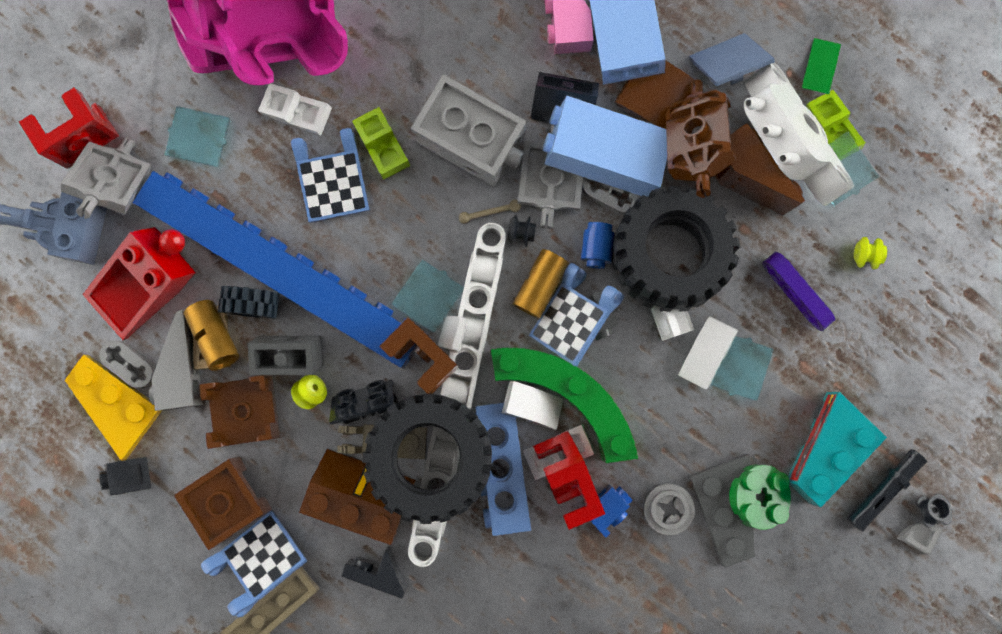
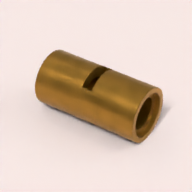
(541, 283)
(211, 335)

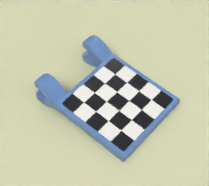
(332, 182)
(572, 319)
(259, 559)

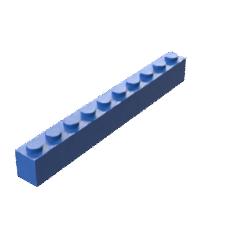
(270, 263)

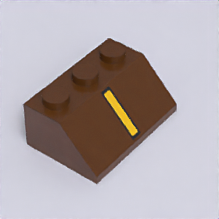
(344, 499)

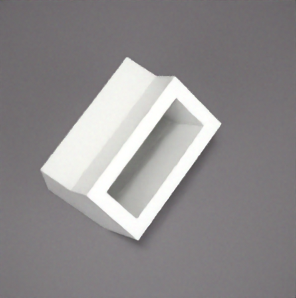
(672, 323)

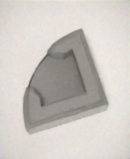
(921, 537)

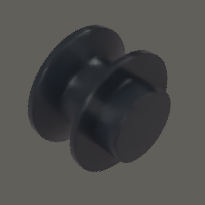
(521, 231)

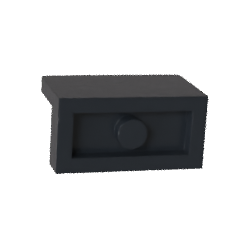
(553, 89)

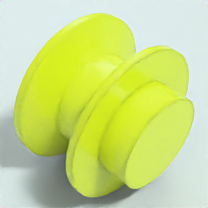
(872, 253)
(309, 392)

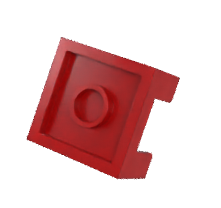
(68, 140)
(570, 479)

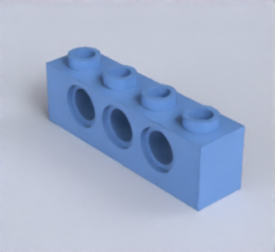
(516, 516)

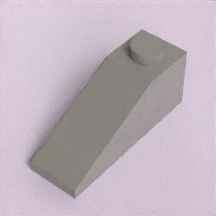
(174, 379)

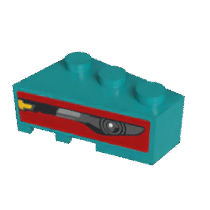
(834, 449)

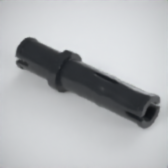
(887, 489)

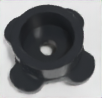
(942, 507)

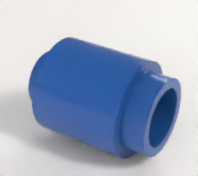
(597, 245)

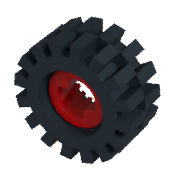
(248, 302)

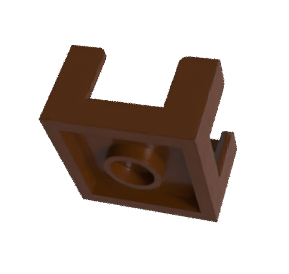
(404, 338)
(241, 411)
(221, 503)

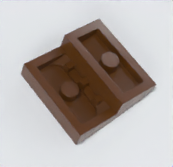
(652, 95)

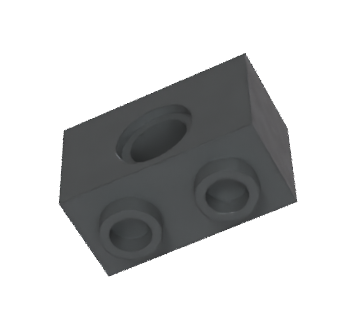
(284, 355)

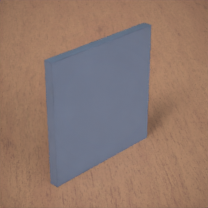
(731, 59)

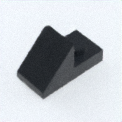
(386, 578)

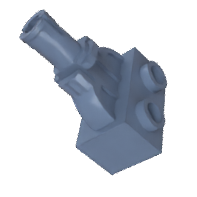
(60, 227)

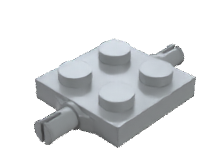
(105, 177)
(547, 186)

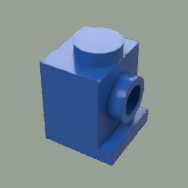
(614, 504)

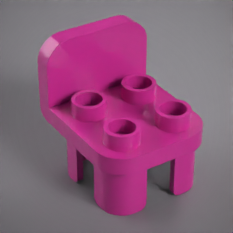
(258, 32)

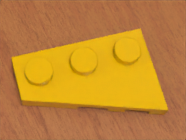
(112, 404)

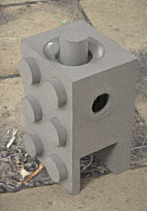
(470, 131)

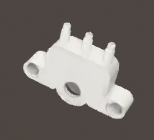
(795, 147)

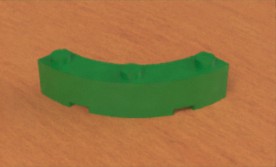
(578, 389)

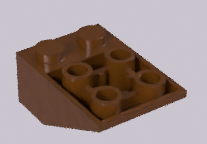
(758, 175)

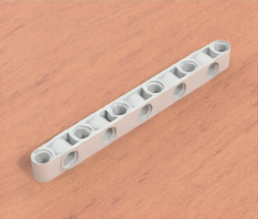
(443, 451)

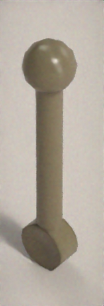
(464, 217)

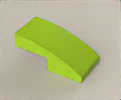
(834, 117)
(381, 143)

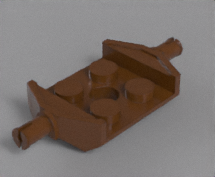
(707, 151)

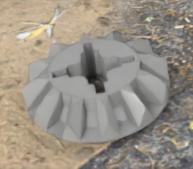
(673, 523)

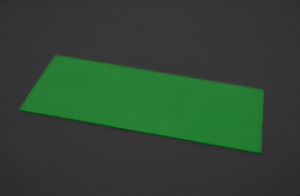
(821, 66)

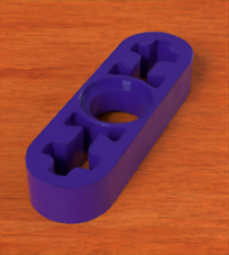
(798, 291)

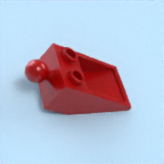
(139, 279)

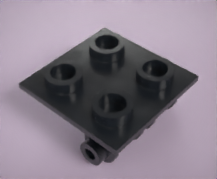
(351, 404)

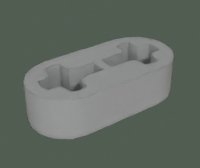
(605, 199)
(124, 370)

